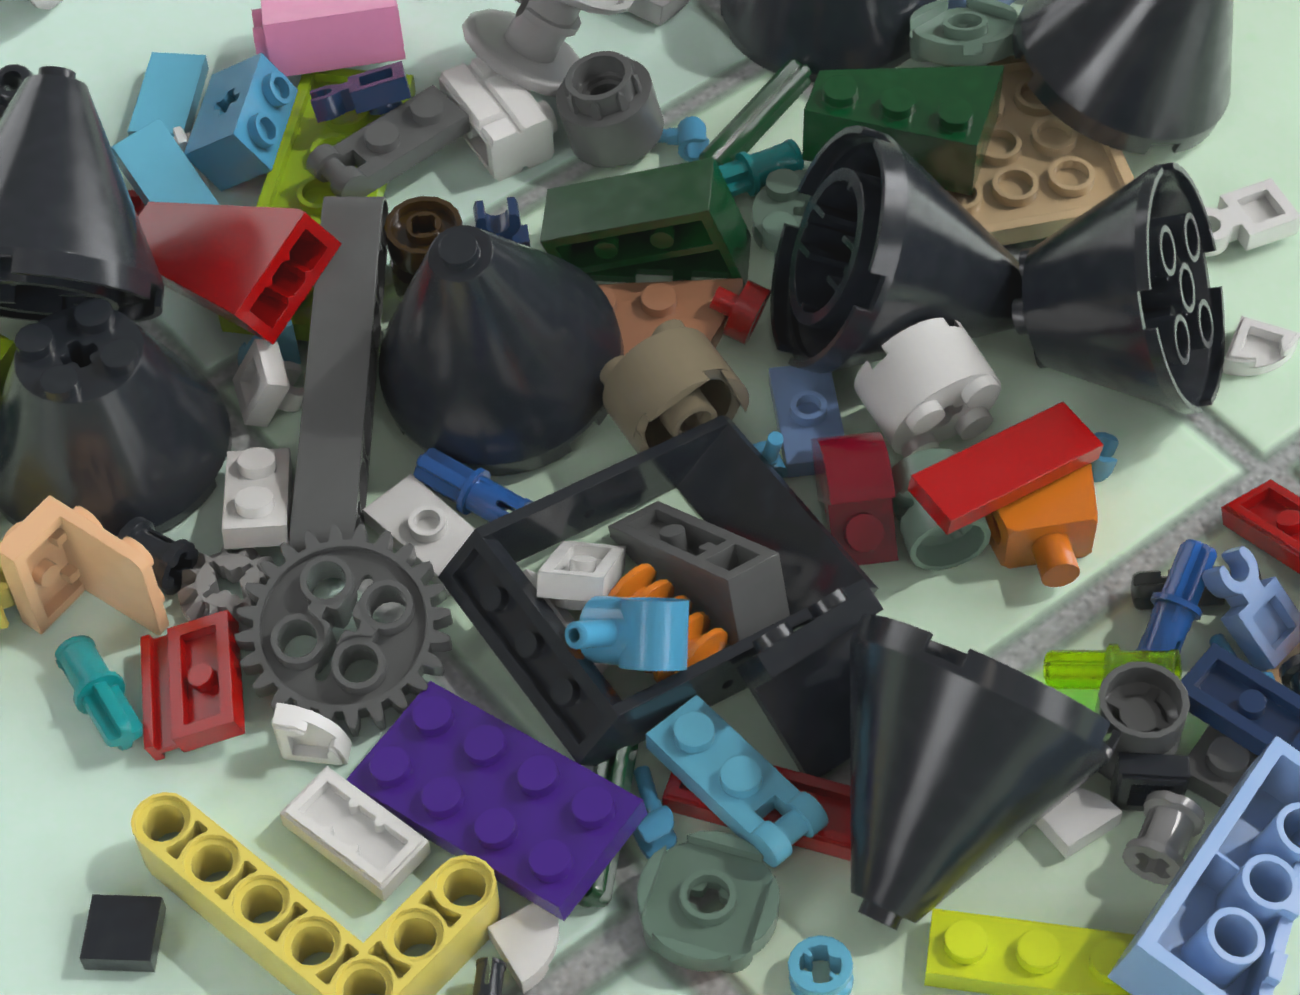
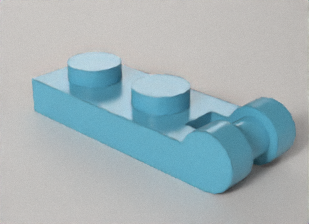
(735, 780)

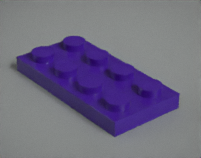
(499, 798)

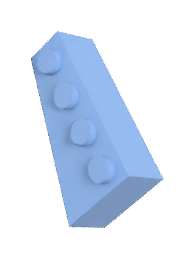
(1233, 898)

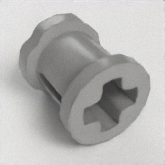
(1163, 836)

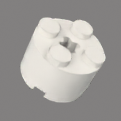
(929, 387)

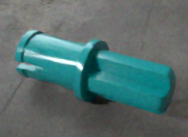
(750, 171)
(99, 692)

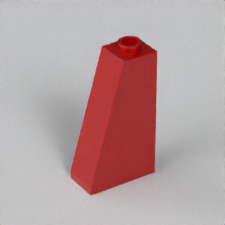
(239, 259)

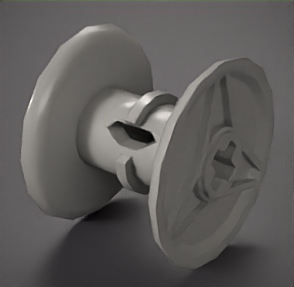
(531, 43)

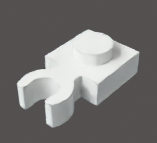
(1252, 216)

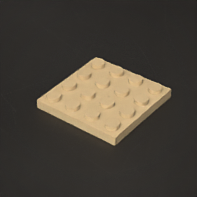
(1038, 167)

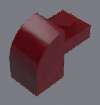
(857, 494)

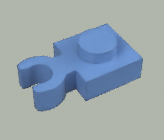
(1260, 612)

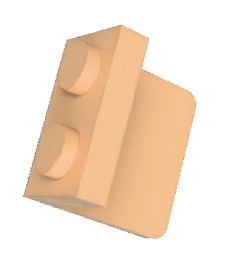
(68, 551)

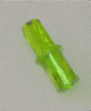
(1089, 667)

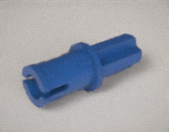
(467, 487)
(1179, 599)

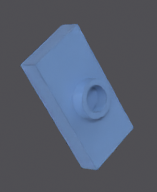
(803, 410)

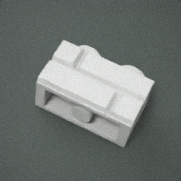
(504, 119)

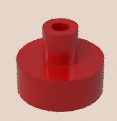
(742, 309)

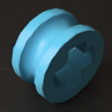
(824, 949)

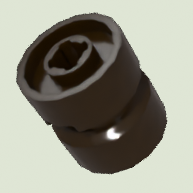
(411, 231)

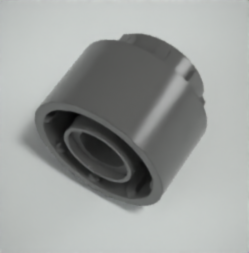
(609, 109)

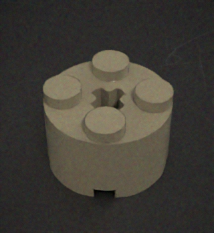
(669, 386)

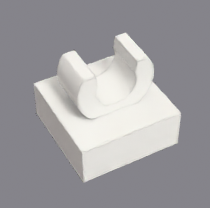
(266, 384)

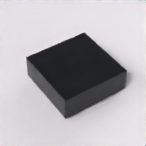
(1143, 773)
(123, 933)

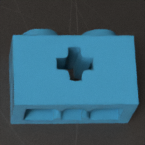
(241, 122)

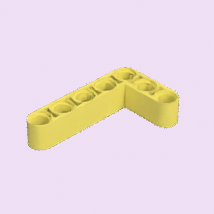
(302, 926)

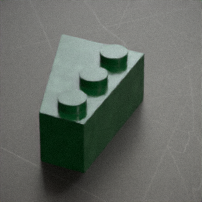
(931, 112)
(650, 223)

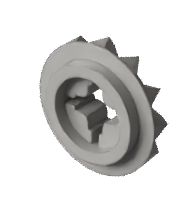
(200, 589)

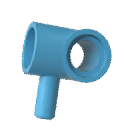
(633, 632)

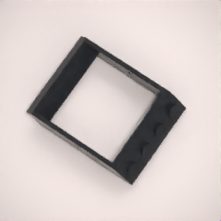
(728, 488)

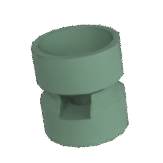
(923, 537)

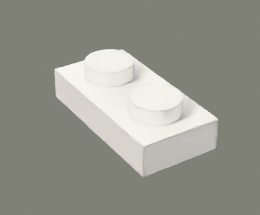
(257, 498)
(580, 572)

